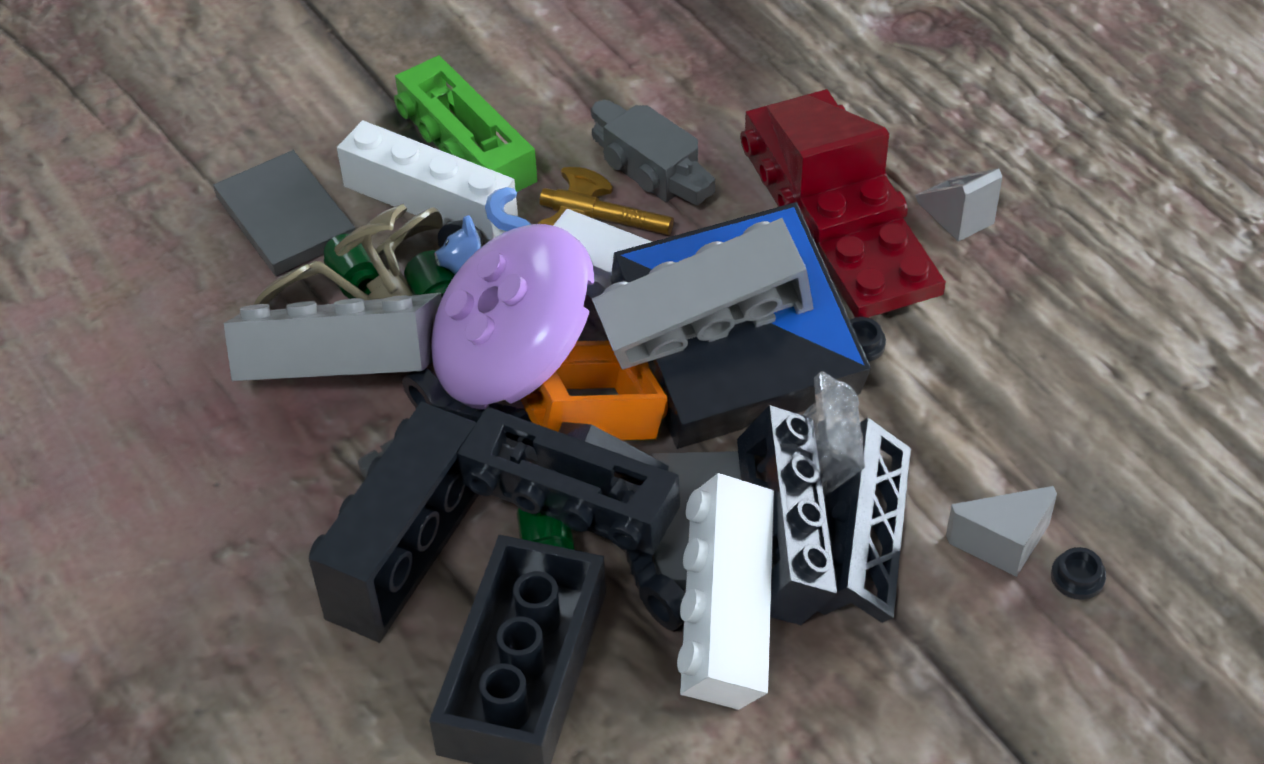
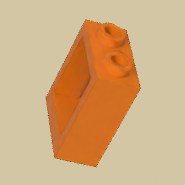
(593, 365)

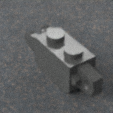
(651, 151)

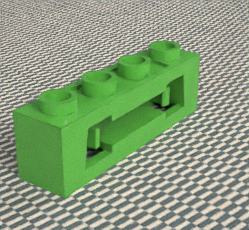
(427, 102)

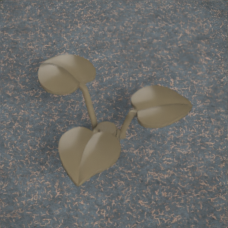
(389, 282)

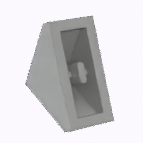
(964, 202)
(1002, 527)

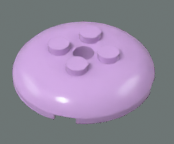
(511, 315)

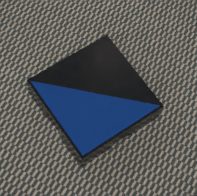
(734, 379)

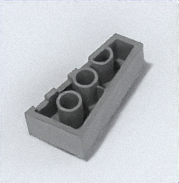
(705, 294)
(332, 338)

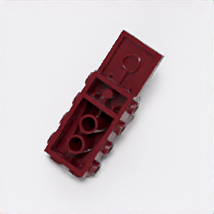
(837, 175)

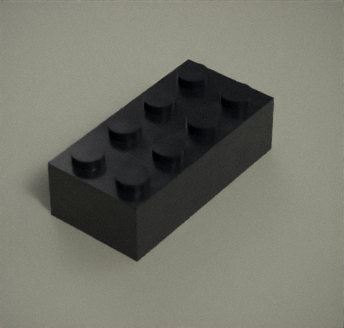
(393, 524)
(519, 655)

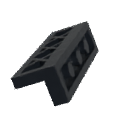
(852, 513)

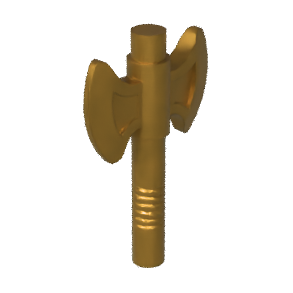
(582, 198)

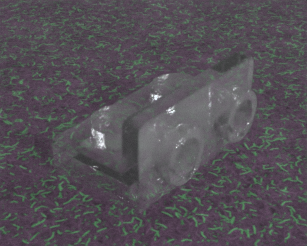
(836, 431)

